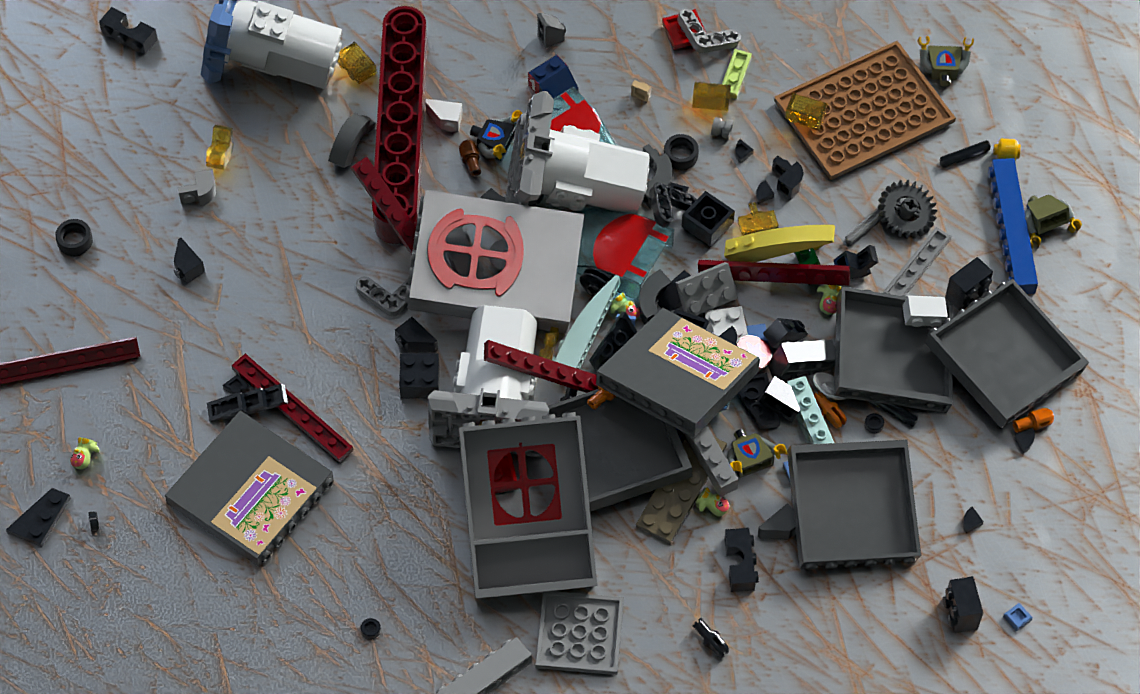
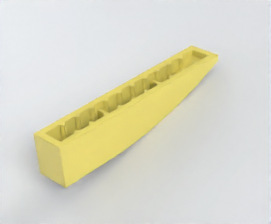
(777, 242)

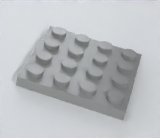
(579, 632)

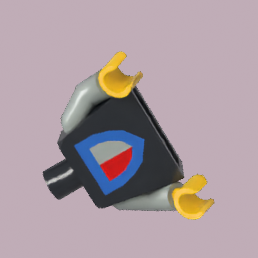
(496, 136)

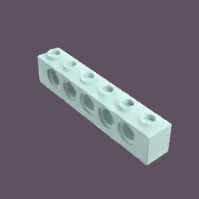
(809, 416)

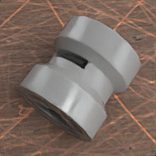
(722, 128)

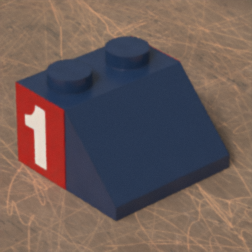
(552, 77)

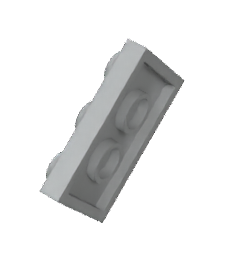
(707, 289)

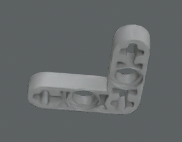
(704, 42)
(393, 299)

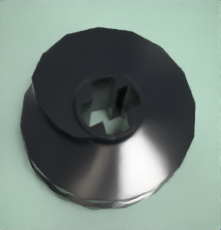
(594, 280)

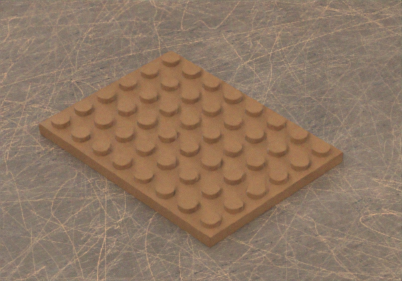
(871, 109)

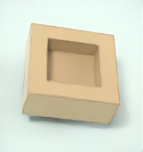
(640, 90)

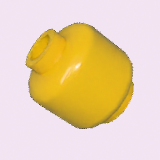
(1007, 149)

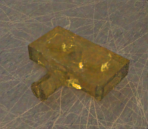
(757, 221)
(550, 342)

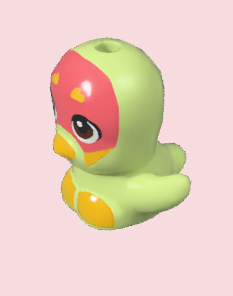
(829, 298)
(621, 304)
(82, 454)
(715, 503)

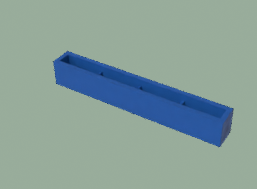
(1013, 224)

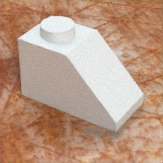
(445, 114)

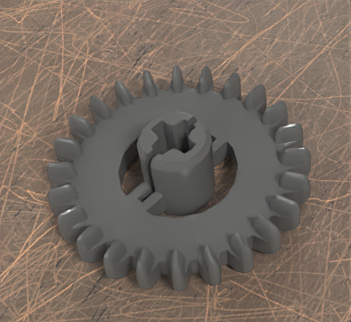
(909, 207)

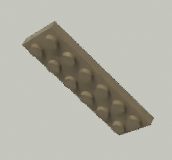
(672, 503)

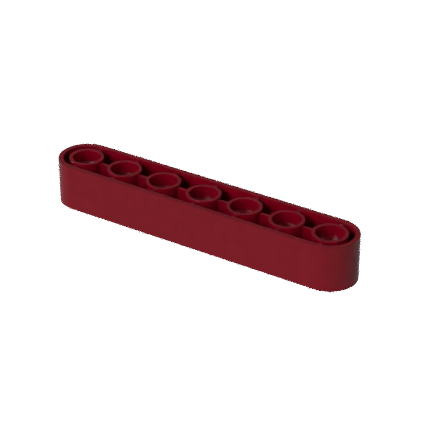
(401, 113)

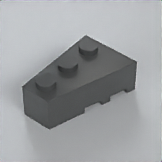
(802, 358)

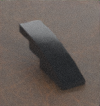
(248, 402)

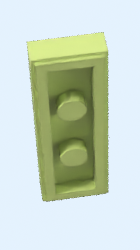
(736, 71)

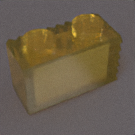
(357, 63)
(711, 96)
(806, 111)

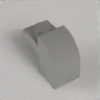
(203, 190)

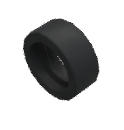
(682, 140)
(73, 225)

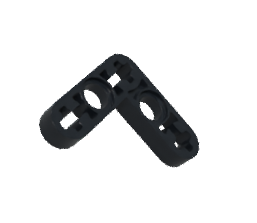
(663, 198)

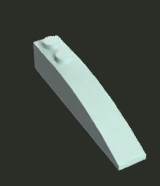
(585, 328)

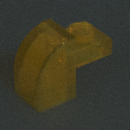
(221, 148)

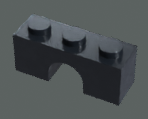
(139, 38)
(740, 543)

